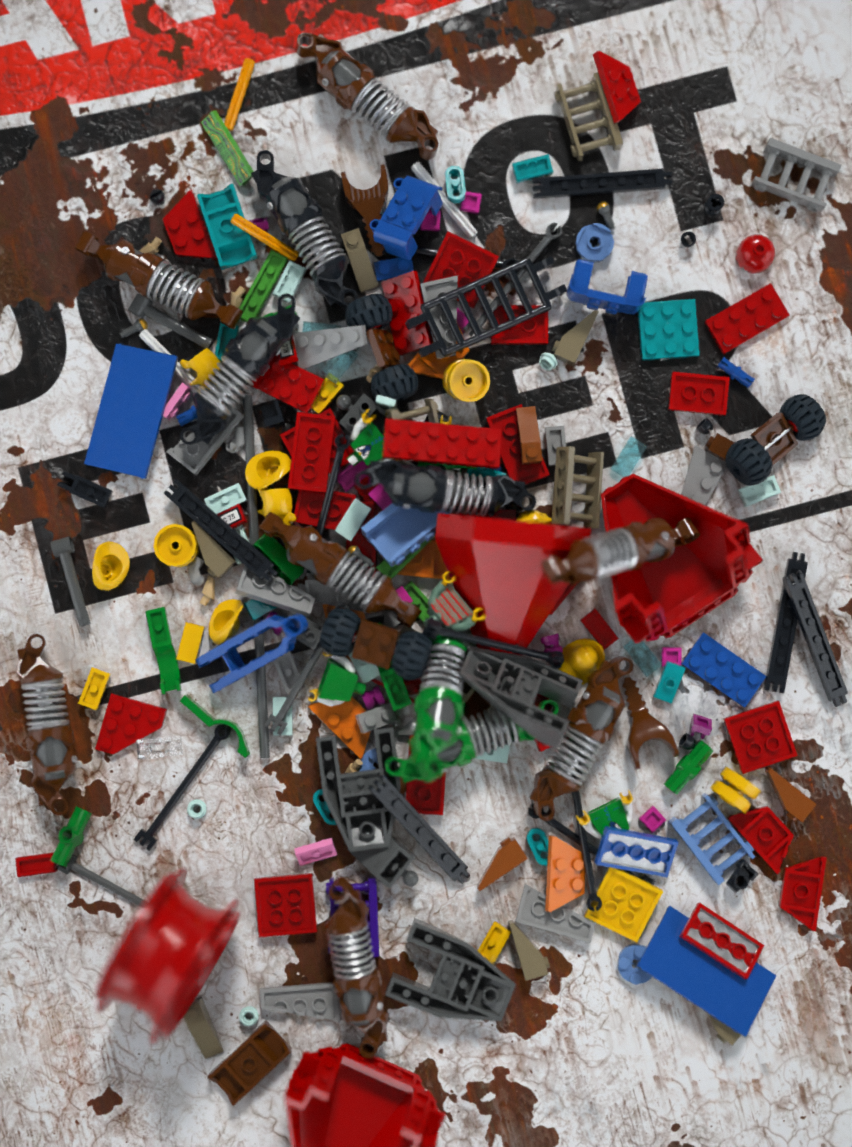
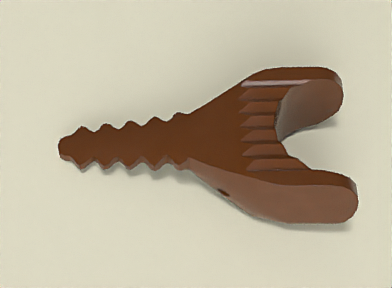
(368, 204)
(644, 725)

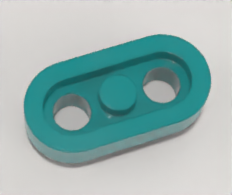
(455, 185)
(323, 808)
(538, 846)

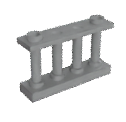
(792, 156)

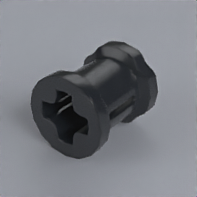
(719, 204)

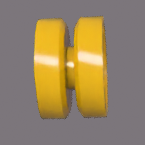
(477, 380)
(165, 541)
(734, 791)

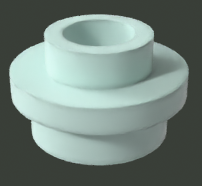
(548, 361)
(196, 815)
(244, 1020)

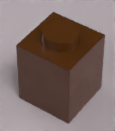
(718, 446)

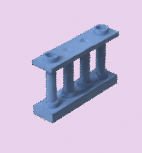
(693, 840)

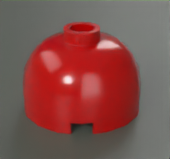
(755, 253)

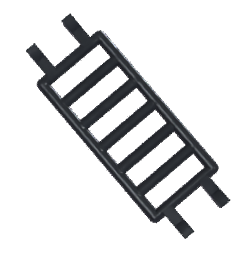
(476, 285)

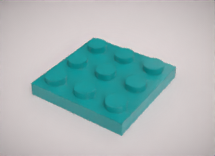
(668, 329)

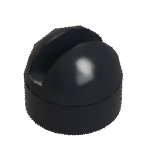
(158, 200)
(692, 237)
(704, 425)
(687, 742)

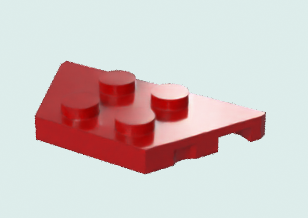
(617, 85)
(188, 229)
(765, 834)
(802, 890)

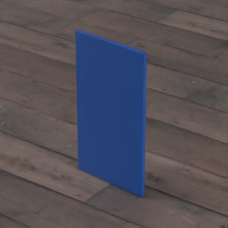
(131, 410)
(702, 978)

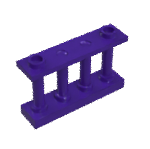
(369, 887)

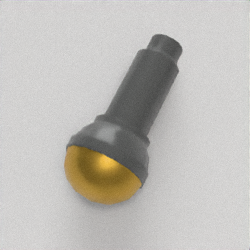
(604, 208)
(138, 326)
(354, 550)

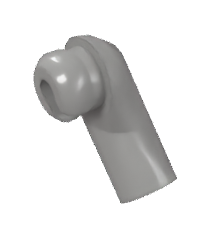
(238, 442)
(194, 572)

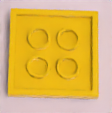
(625, 903)

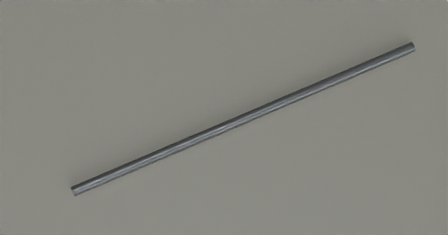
(254, 536)

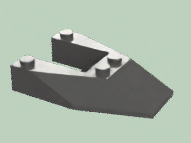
(511, 686)
(355, 809)
(463, 984)

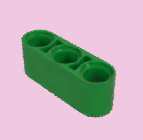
(277, 555)

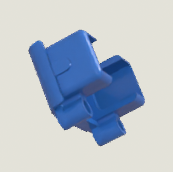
(405, 215)
(628, 303)

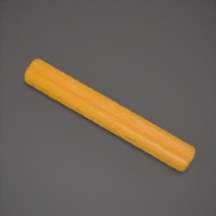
(239, 94)
(264, 237)

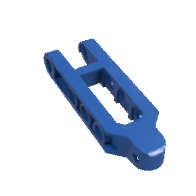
(291, 627)

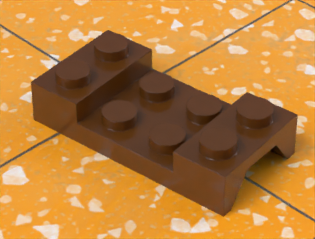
(250, 1062)

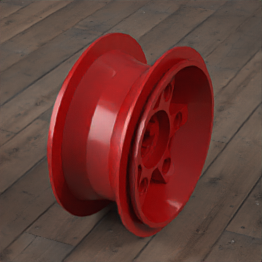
(167, 955)

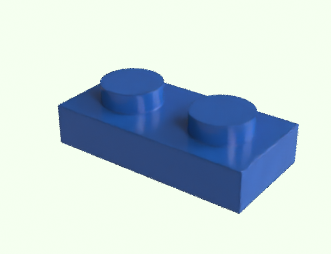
(392, 268)

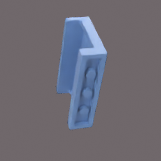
(399, 532)

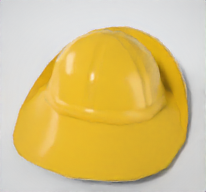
(267, 468)
(109, 565)
(225, 621)
(582, 658)

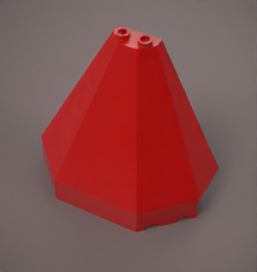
(502, 571)
(690, 583)
(358, 1102)

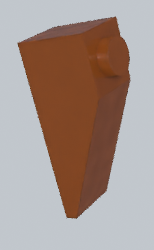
(529, 435)
(791, 799)
(504, 860)

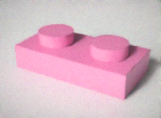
(172, 407)
(315, 851)

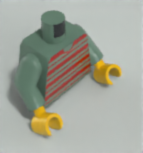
(449, 608)

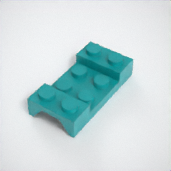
(230, 243)

